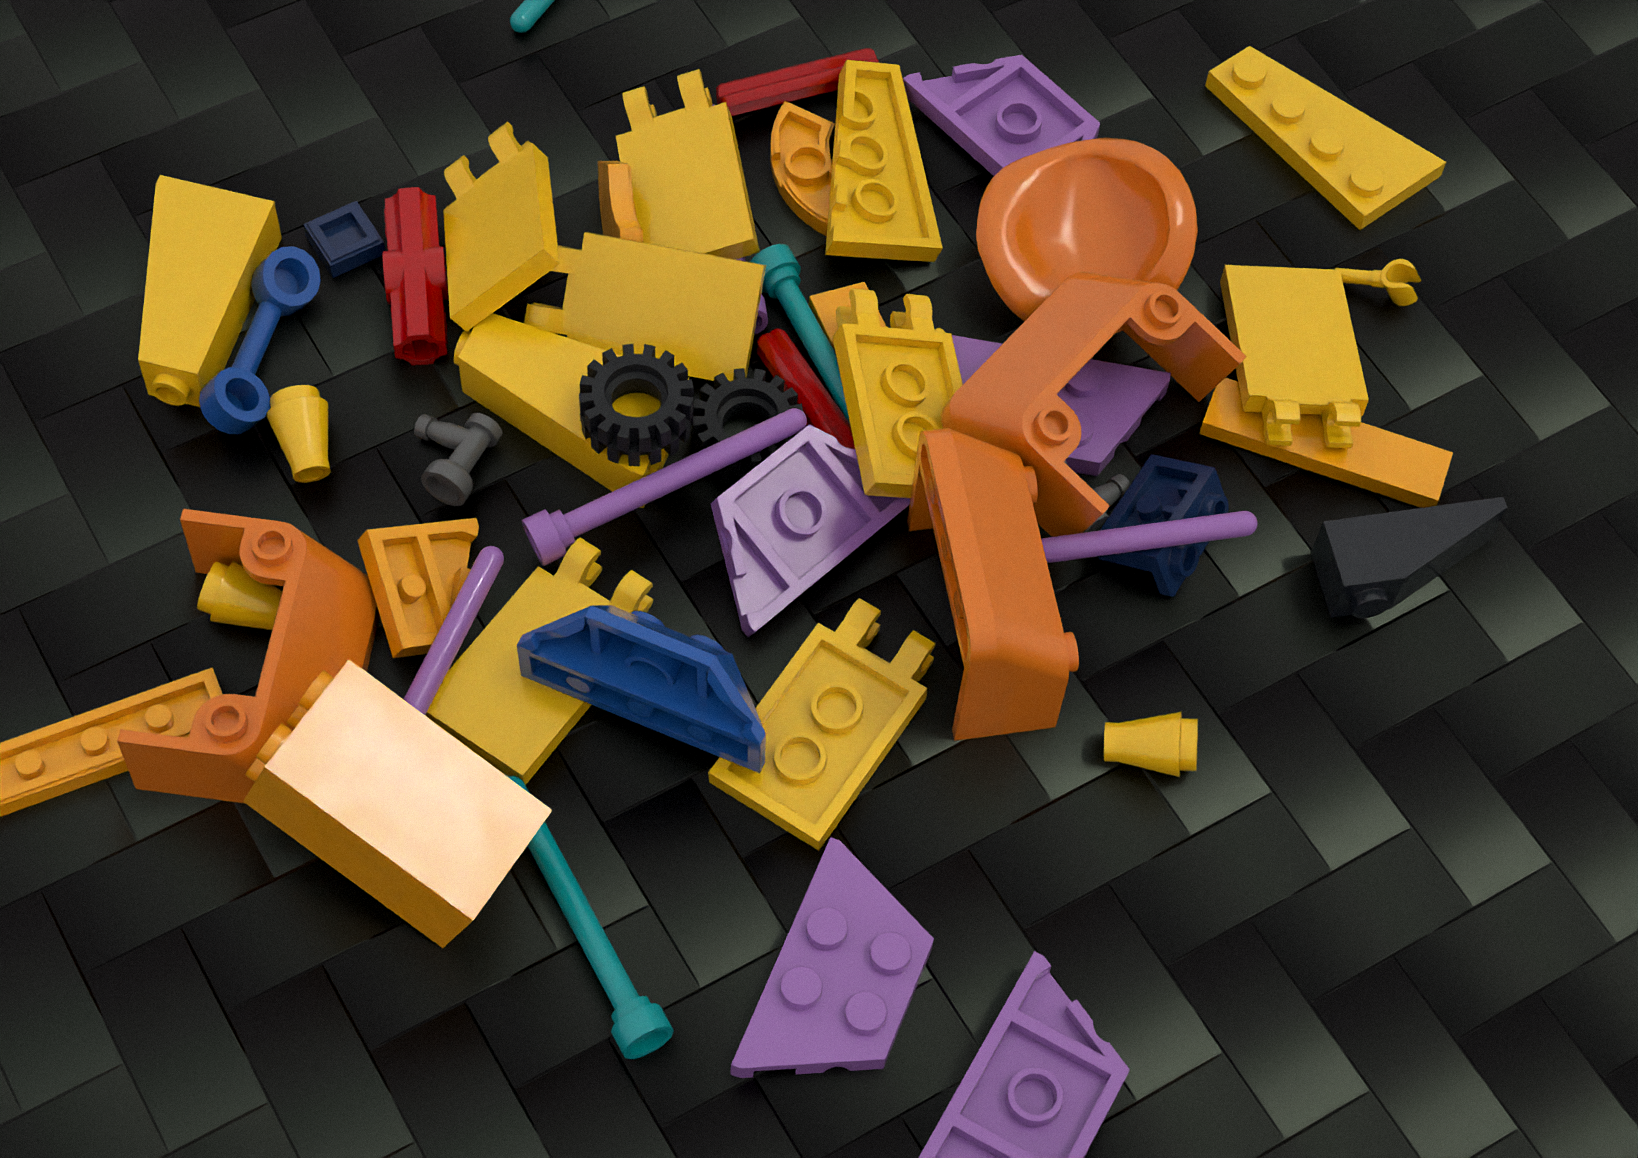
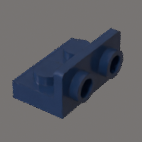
(1167, 492)

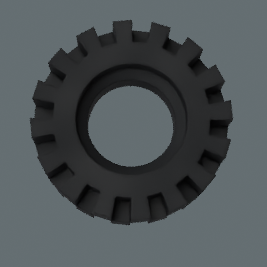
(636, 375)
(735, 399)

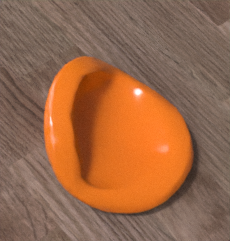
(1087, 210)

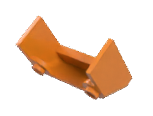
(1016, 389)
(995, 583)
(319, 625)

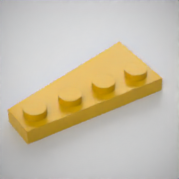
(1329, 143)
(878, 176)

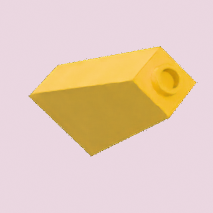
(199, 283)
(534, 385)

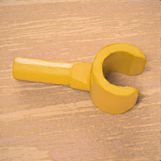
(1392, 278)

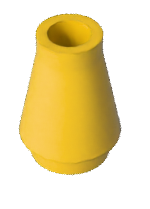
(301, 429)
(237, 598)
(1154, 743)

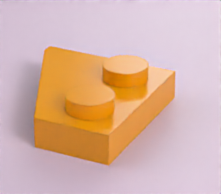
(416, 578)

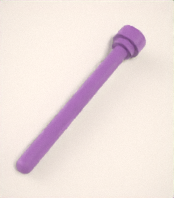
(555, 532)
(1149, 536)
(454, 628)

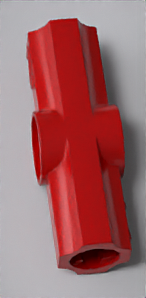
(415, 276)

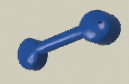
(281, 286)

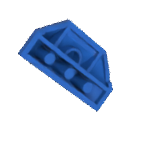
(649, 677)

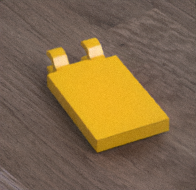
(688, 173)
(498, 228)
(659, 297)
(1296, 349)
(892, 385)
(486, 698)
(829, 725)

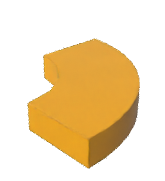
(803, 163)
(617, 202)

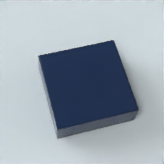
(344, 239)

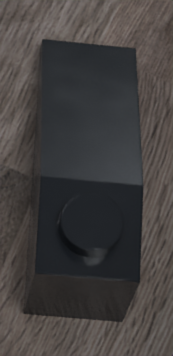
(1386, 557)

